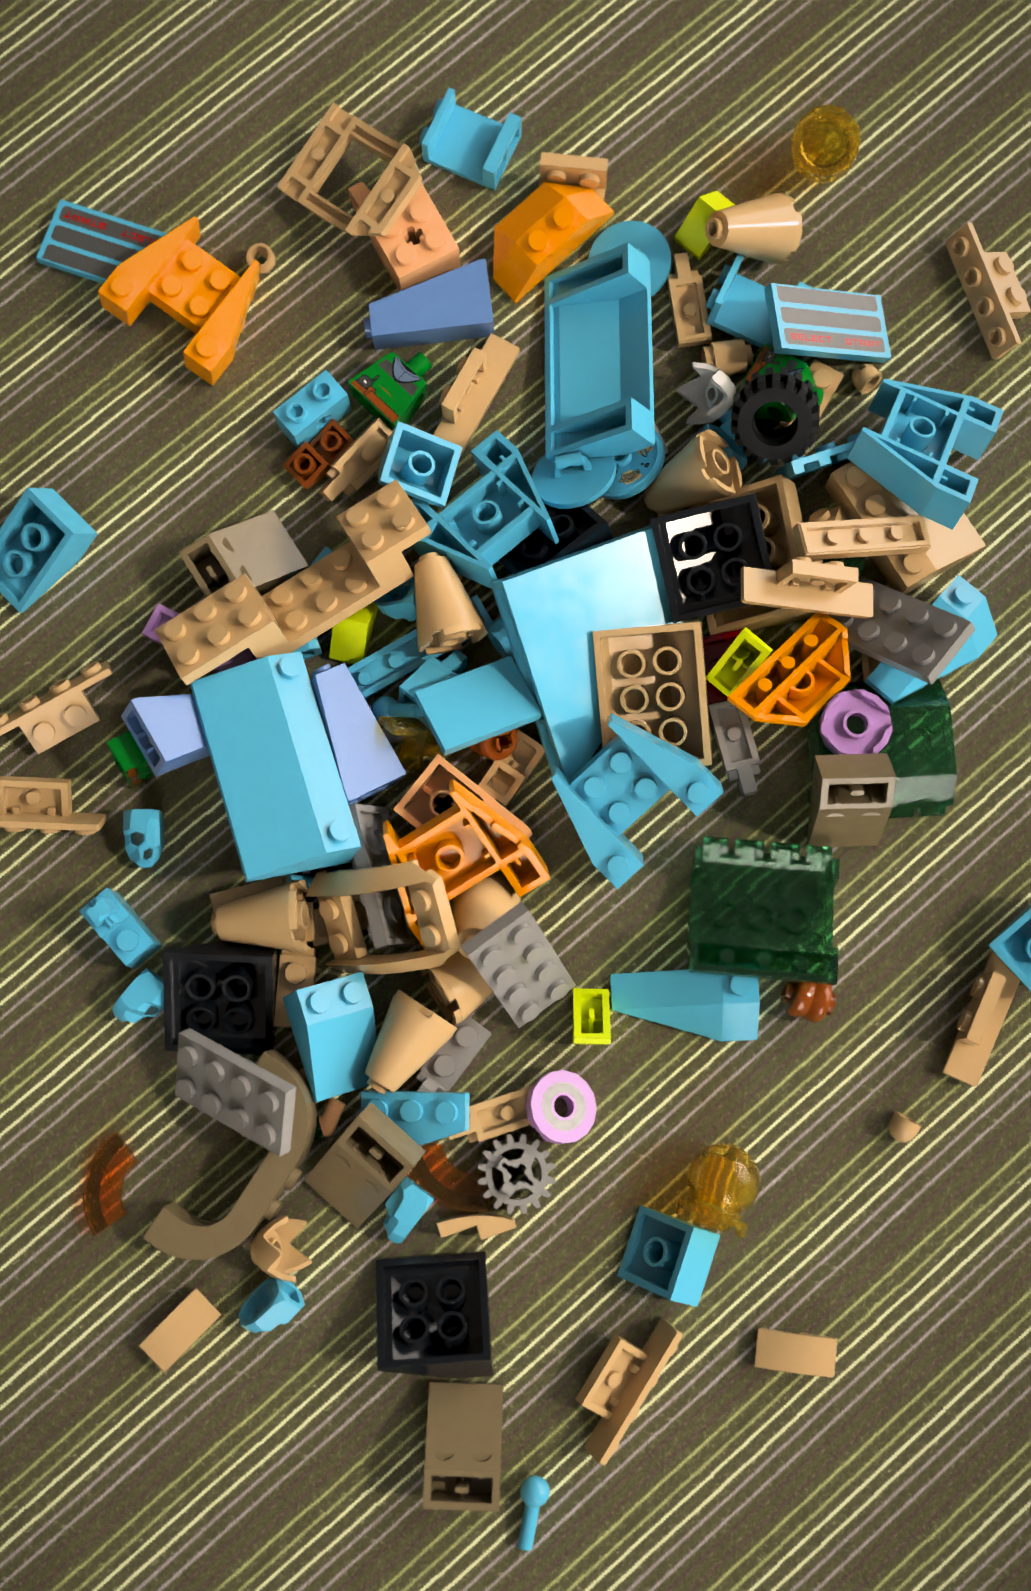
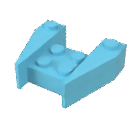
(917, 441)
(489, 515)
(622, 786)

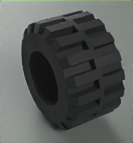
(782, 442)

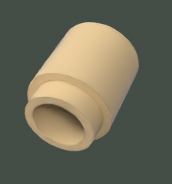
(728, 356)

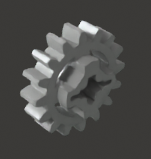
(505, 1188)

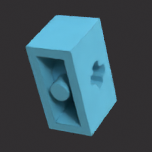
(312, 409)

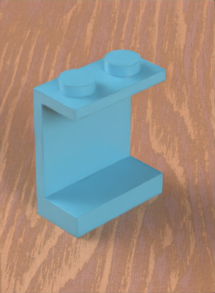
(469, 142)
(741, 307)

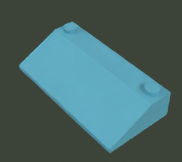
(599, 356)
(275, 768)

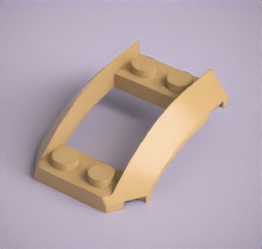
(322, 154)
(343, 927)

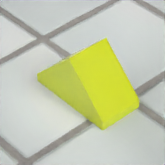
(692, 231)
(352, 636)
(739, 662)
(591, 1017)

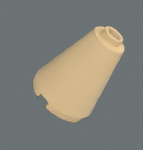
(758, 228)
(695, 476)
(443, 607)
(482, 905)
(269, 918)
(457, 987)
(405, 1042)

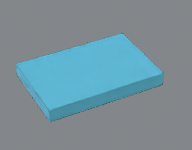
(477, 705)

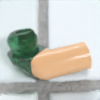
(329, 1120)

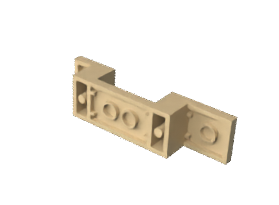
(309, 601)

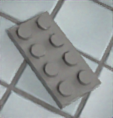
(907, 633)
(384, 909)
(519, 964)
(235, 1091)

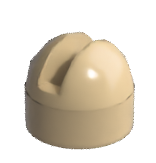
(265, 252)
(866, 378)
(903, 1128)

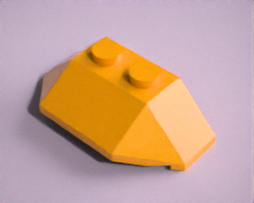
(543, 234)
(798, 675)

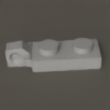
(735, 745)
(453, 1057)

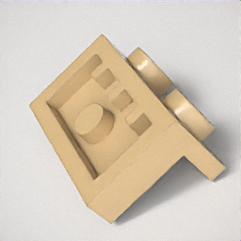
(574, 171)

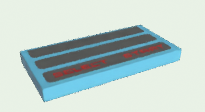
(91, 241)
(827, 323)

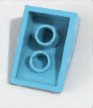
(39, 545)
(333, 1034)

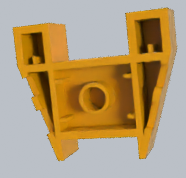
(189, 289)
(466, 848)

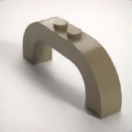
(193, 1238)

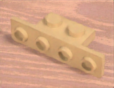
(990, 289)
(474, 389)
(809, 588)
(59, 712)
(43, 806)
(981, 1021)
(622, 1384)

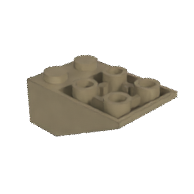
(250, 547)
(850, 799)
(364, 1165)
(463, 1446)

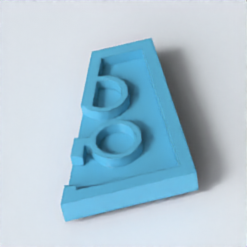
(825, 456)
(423, 1114)

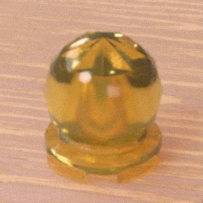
(825, 144)
(721, 1187)

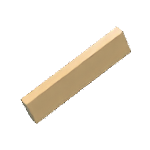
(862, 537)

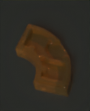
(105, 1182)
(448, 1182)

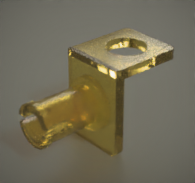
(415, 742)

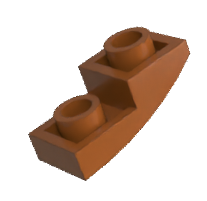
(314, 458)

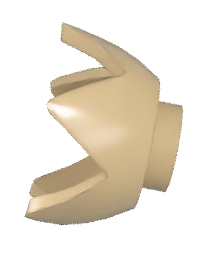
(273, 1248)

